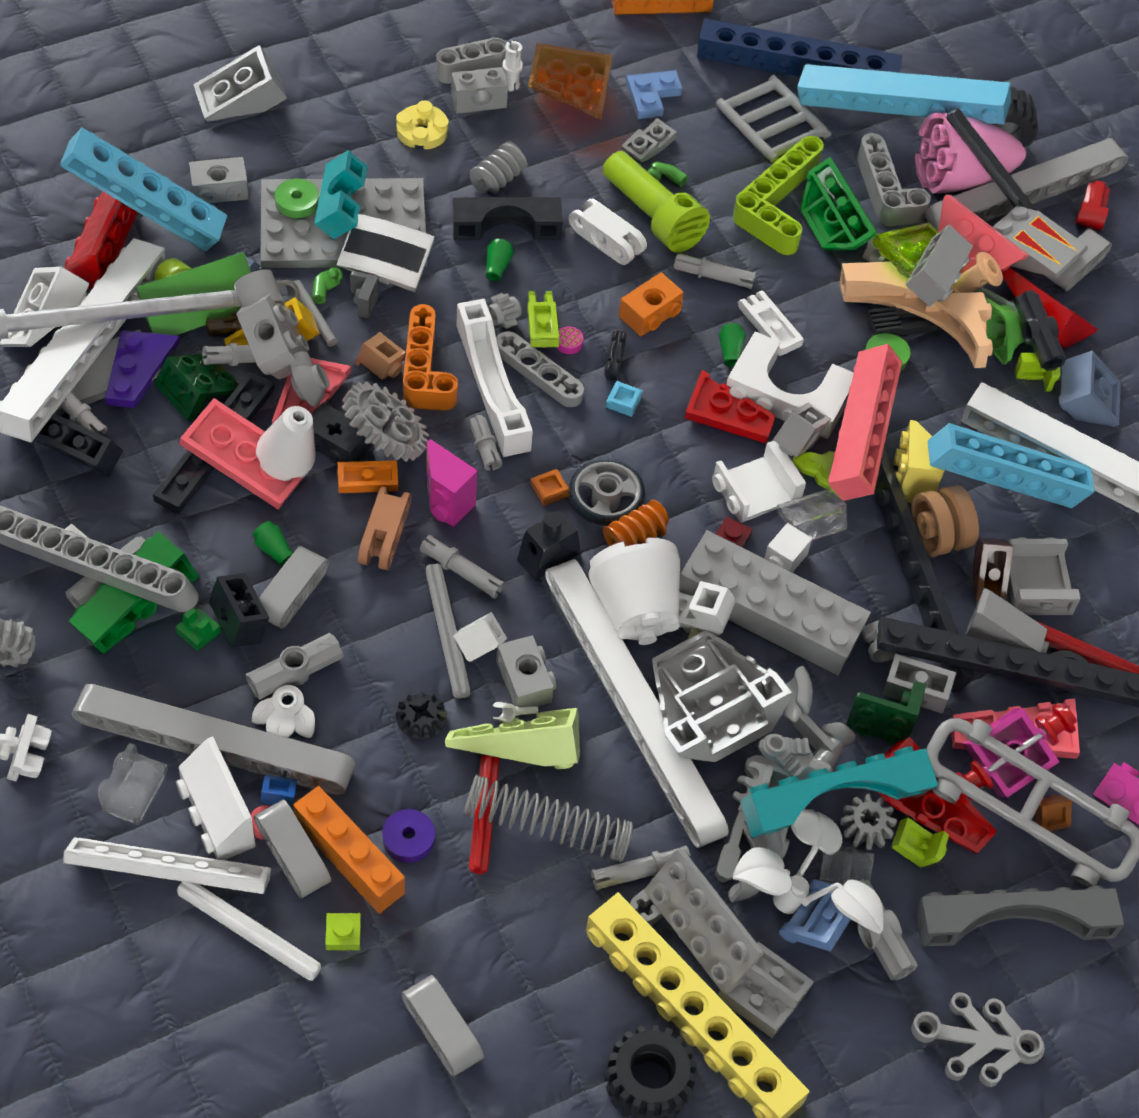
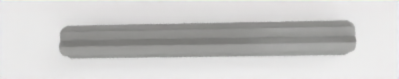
(447, 629)

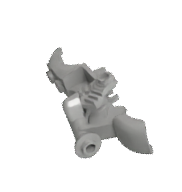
(782, 759)

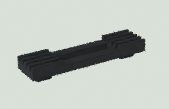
(887, 321)

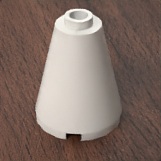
(288, 445)

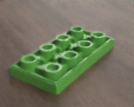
(207, 278)

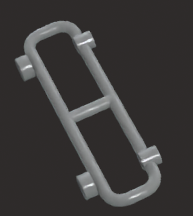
(951, 785)

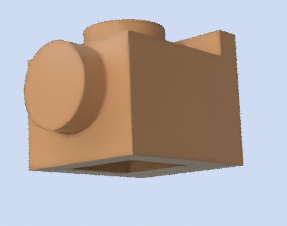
(381, 356)

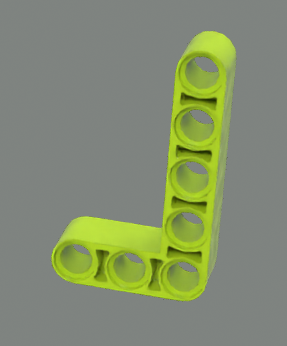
(756, 203)

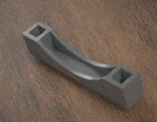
(1085, 913)

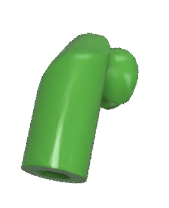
(670, 171)
(325, 282)

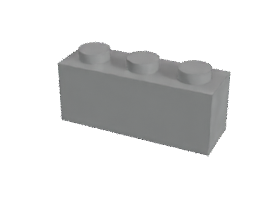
(940, 266)

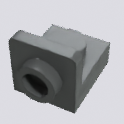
(366, 292)

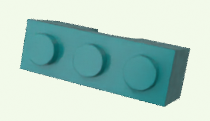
(335, 209)

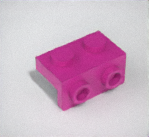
(1121, 788)

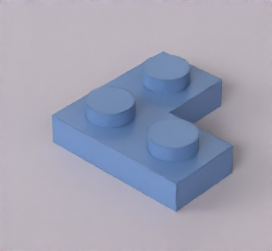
(649, 88)

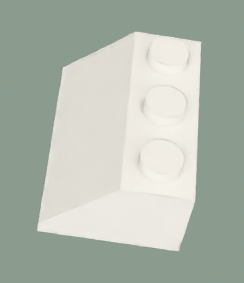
(215, 802)

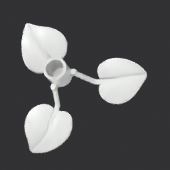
(767, 873)

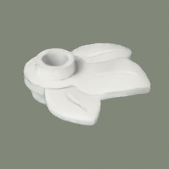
(283, 718)

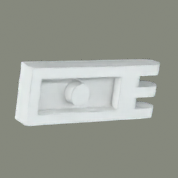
(771, 321)

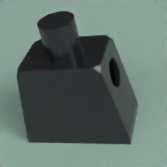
(548, 544)

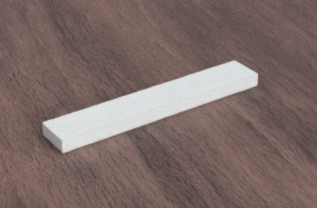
(167, 865)

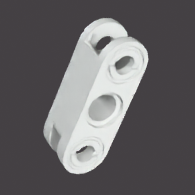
(608, 232)

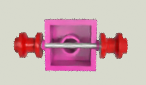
(1021, 735)

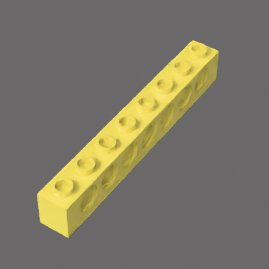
(620, 917)

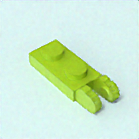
(542, 321)

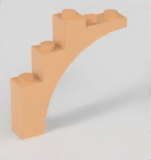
(959, 314)

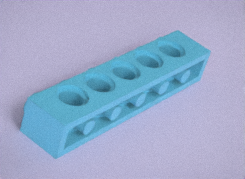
(143, 189)
(1010, 466)

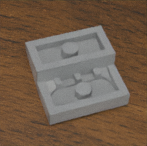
(768, 992)

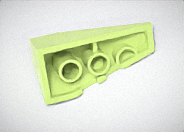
(545, 741)

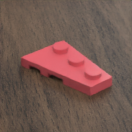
(336, 375)

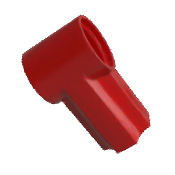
(1093, 207)

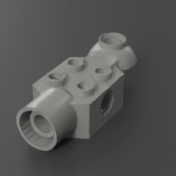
(275, 338)

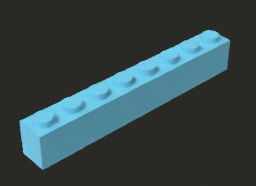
(903, 93)

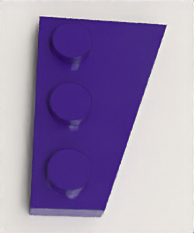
(135, 365)

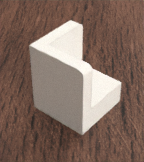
(480, 637)

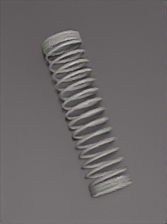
(623, 831)

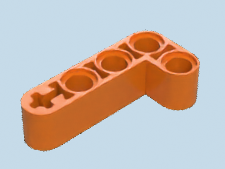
(420, 385)

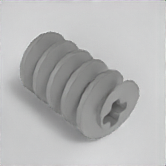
(498, 168)

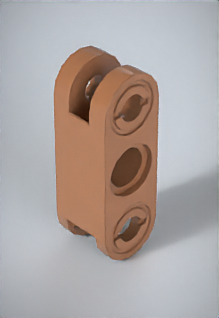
(384, 528)

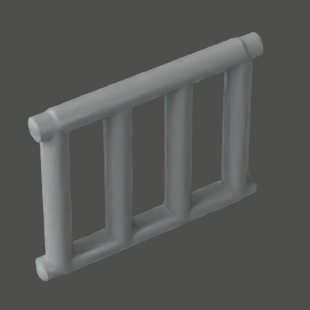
(757, 138)

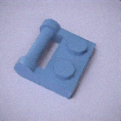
(823, 925)

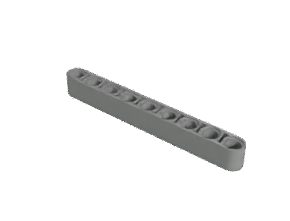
(1041, 181)
(97, 560)
(238, 744)

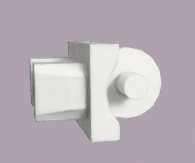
(23, 762)

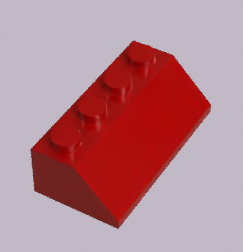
(101, 239)

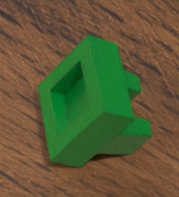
(197, 628)

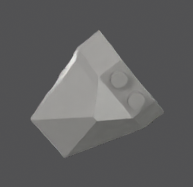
(715, 697)

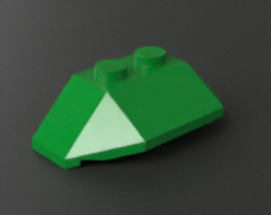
(834, 209)

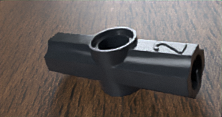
(1040, 330)

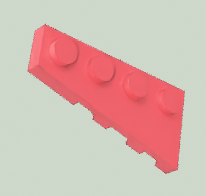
(1066, 747)

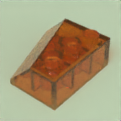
(572, 77)

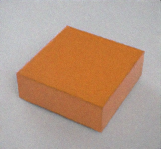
(550, 487)

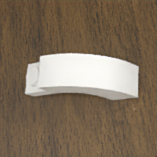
(707, 609)

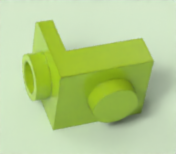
(1029, 368)
(919, 844)

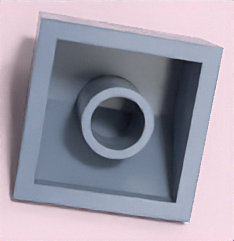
(1090, 390)

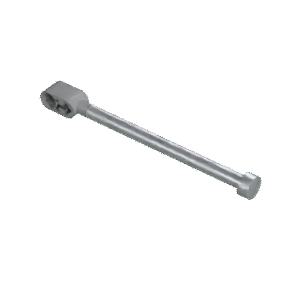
(127, 310)

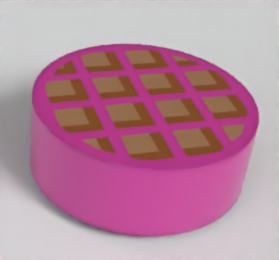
(570, 340)

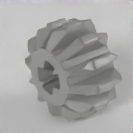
(15, 643)
(867, 832)

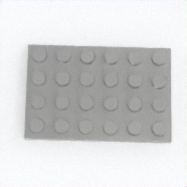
(301, 244)

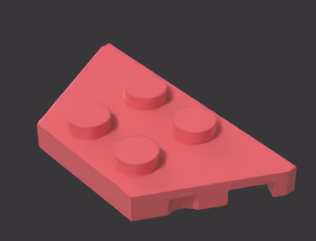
(979, 234)

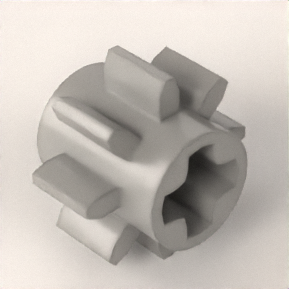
(504, 310)

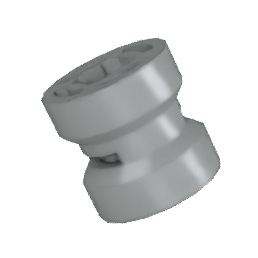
(870, 637)

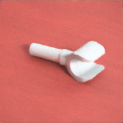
(510, 711)

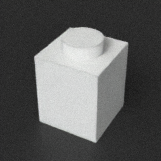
(788, 548)

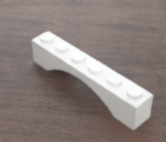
(504, 410)

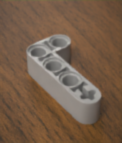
(890, 202)

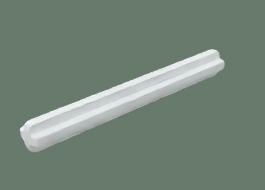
(250, 929)

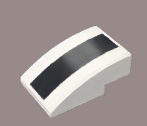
(387, 251)

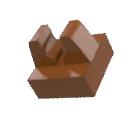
(1054, 813)

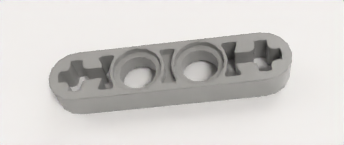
(537, 370)

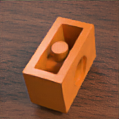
(651, 304)

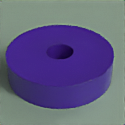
(408, 822)

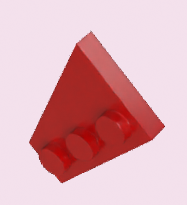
(716, 407)

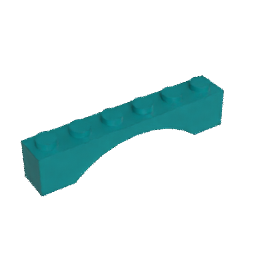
(778, 807)

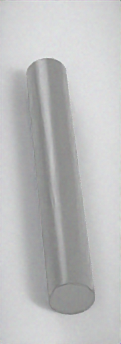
(322, 326)

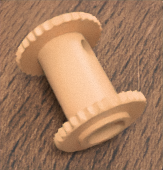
(984, 271)

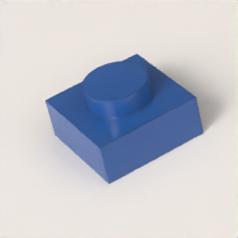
(278, 789)

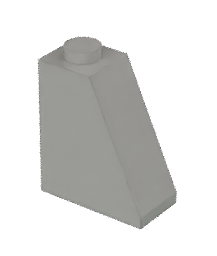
(1003, 623)

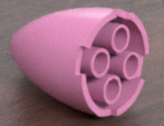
(948, 163)

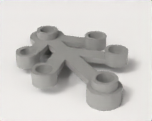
(982, 1038)

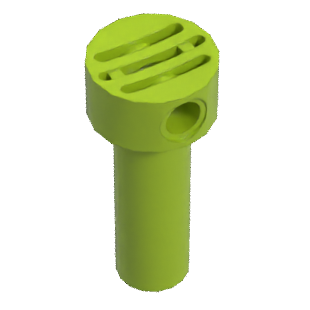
(676, 218)

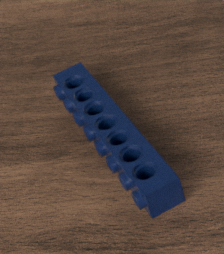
(784, 51)

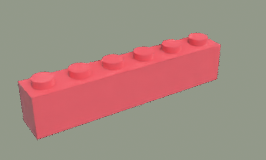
(865, 423)

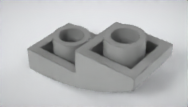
(650, 142)

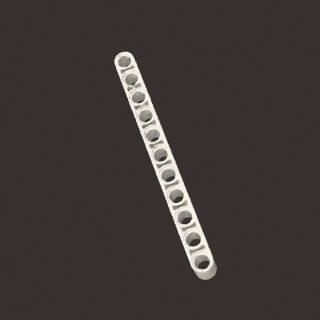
(636, 703)

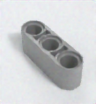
(470, 56)
(1097, 250)
(293, 585)
(292, 848)
(442, 1025)

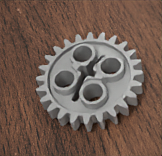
(385, 421)

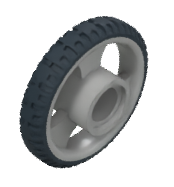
(610, 482)

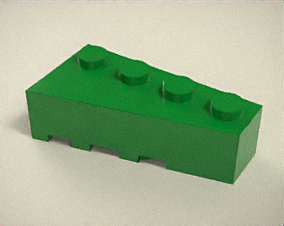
(113, 612)

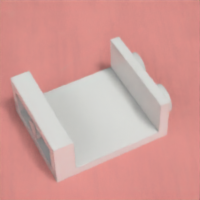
(760, 484)

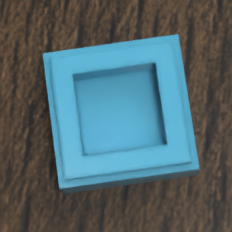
(624, 398)

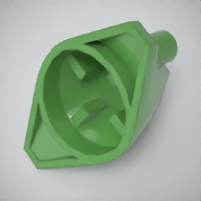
(1004, 331)

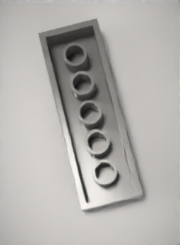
(777, 602)

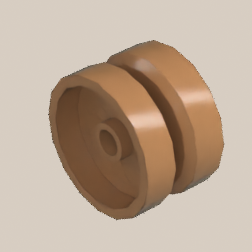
(945, 520)

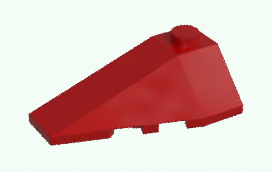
(1071, 326)
(959, 819)

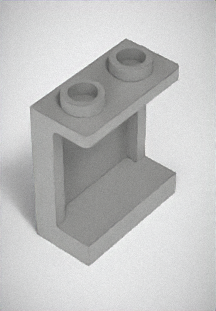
(1040, 577)

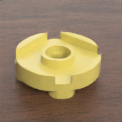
(422, 114)

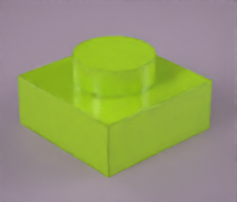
(343, 931)

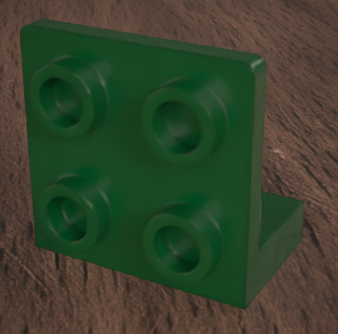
(189, 382)
(885, 718)

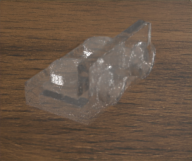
(815, 514)
(131, 785)

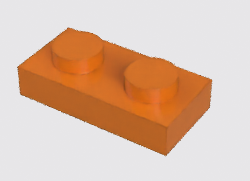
(367, 476)

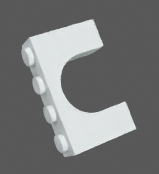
(751, 381)

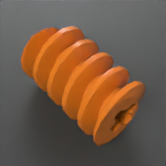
(638, 526)

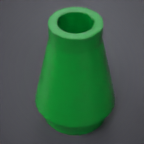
(498, 257)
(732, 343)
(272, 542)

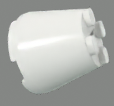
(639, 588)

